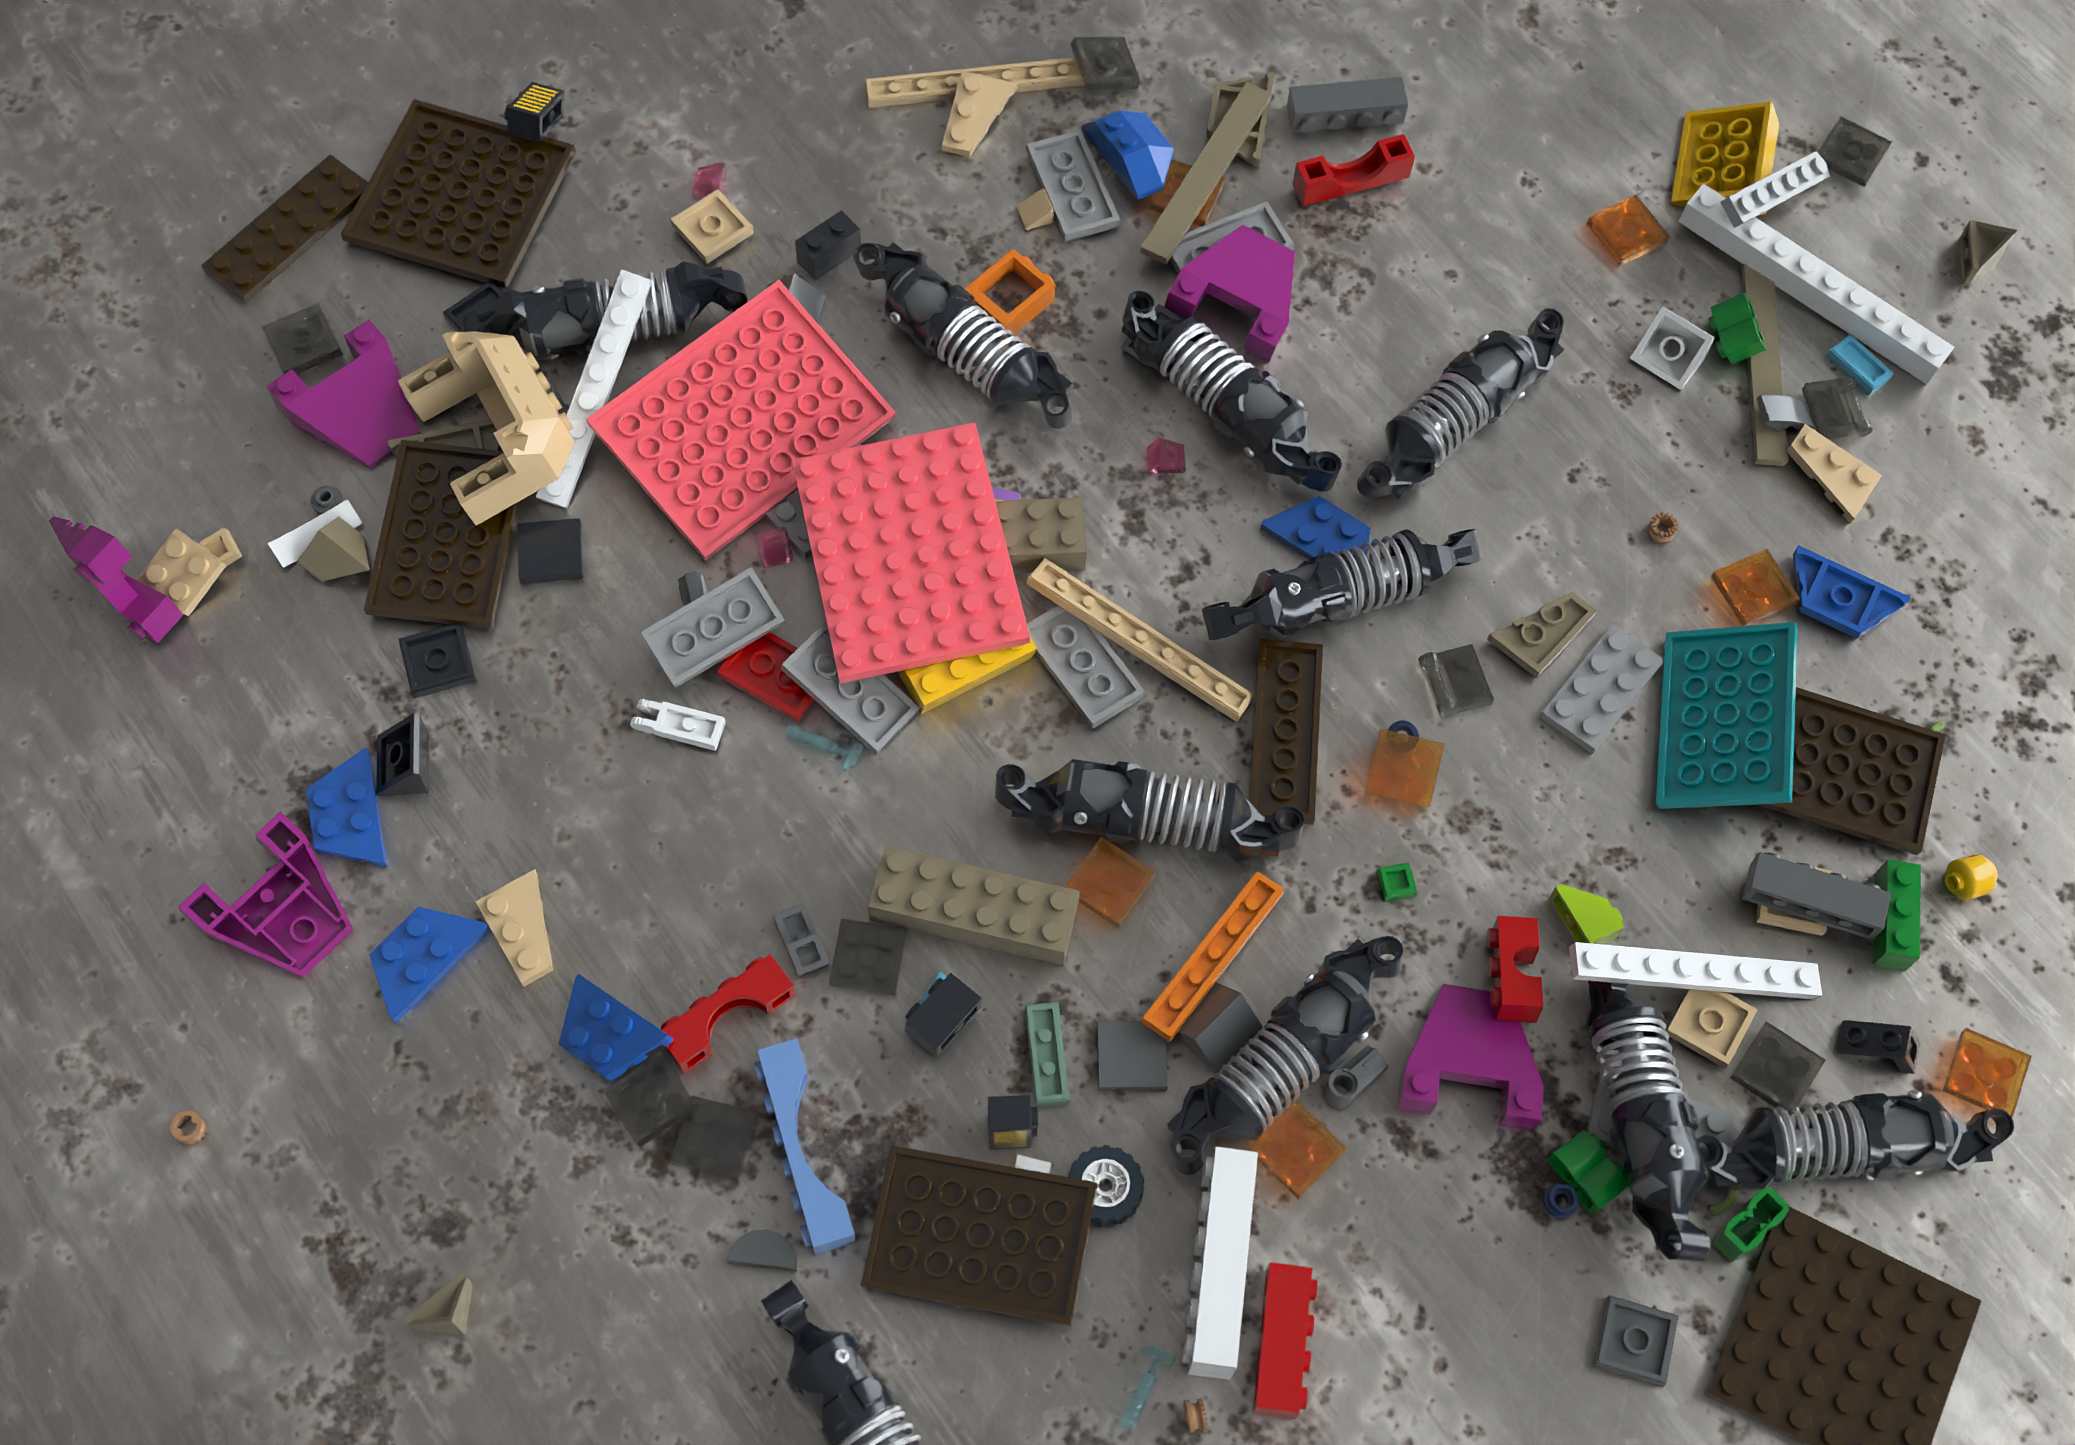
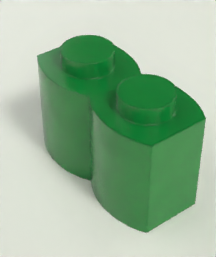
(1737, 328)
(1589, 1171)
(1751, 1224)

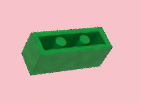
(1899, 941)

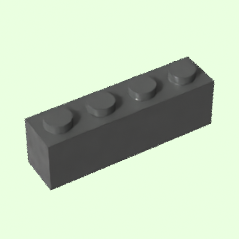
(1347, 104)
(1817, 895)

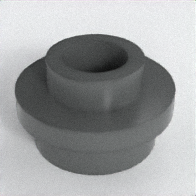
(324, 492)

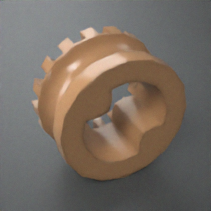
(1666, 519)
(180, 1135)
(1194, 1416)

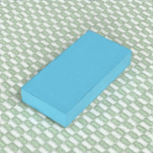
(1860, 364)

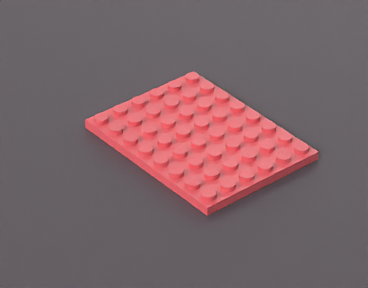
(732, 411)
(909, 552)

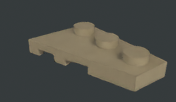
(1543, 635)

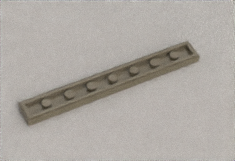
(1205, 173)
(1764, 369)

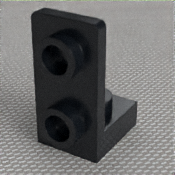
(1881, 1041)

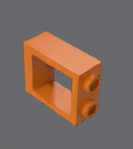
(1028, 308)

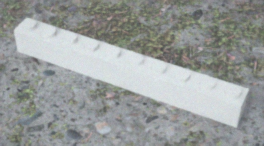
(1818, 286)

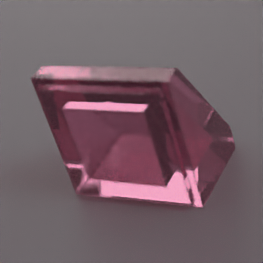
(710, 179)
(1165, 457)
(774, 547)

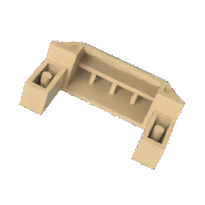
(517, 401)

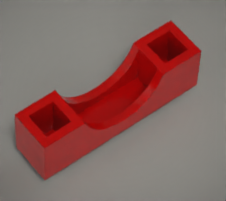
(1383, 164)
(759, 987)

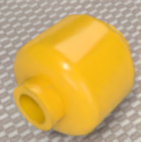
(1971, 876)

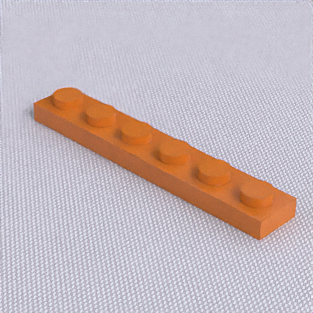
(1212, 956)

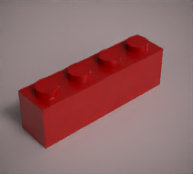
(1283, 1341)

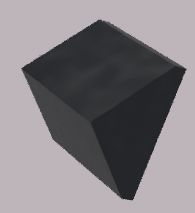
(403, 758)

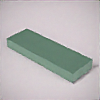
(1046, 1054)

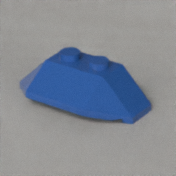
(1132, 149)

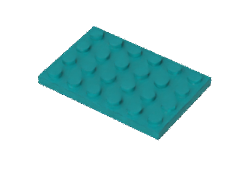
(1728, 716)

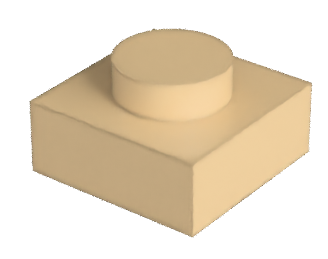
(222, 546)

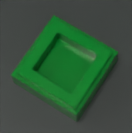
(1396, 882)

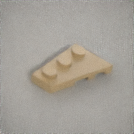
(973, 111)
(1836, 470)
(519, 926)

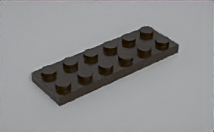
(286, 229)
(1286, 727)

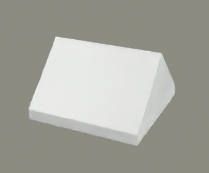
(1672, 348)

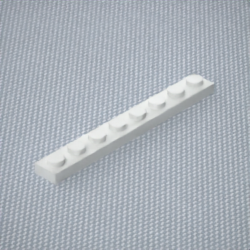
(598, 379)
(1694, 971)

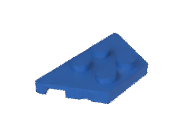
(1317, 528)
(1842, 595)
(347, 812)
(421, 955)
(606, 1031)

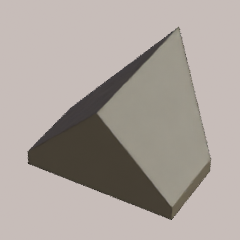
(1982, 248)
(335, 552)
(445, 1310)

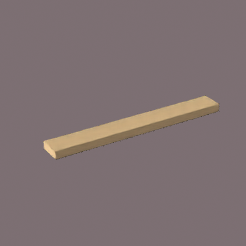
(944, 84)
(1140, 639)

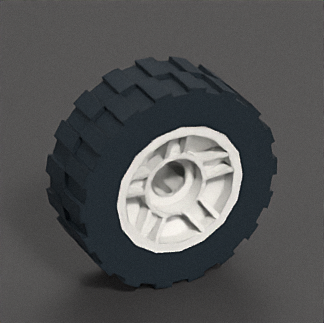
(1124, 1178)

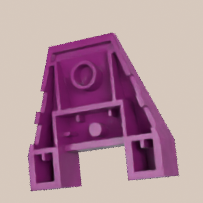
(1247, 274)
(354, 406)
(101, 561)
(286, 915)
(1472, 1047)

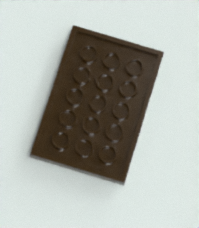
(429, 551)
(1862, 772)
(980, 1235)

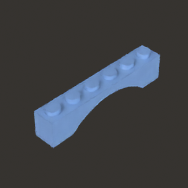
(825, 1213)

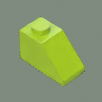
(1586, 915)

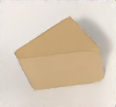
(1036, 210)

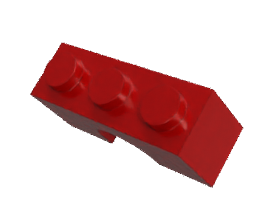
(1514, 993)

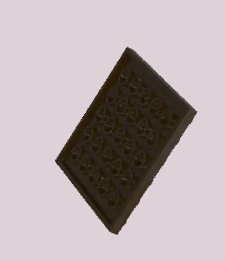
(458, 194)
(1841, 1341)

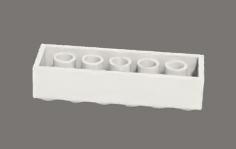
(1222, 1264)

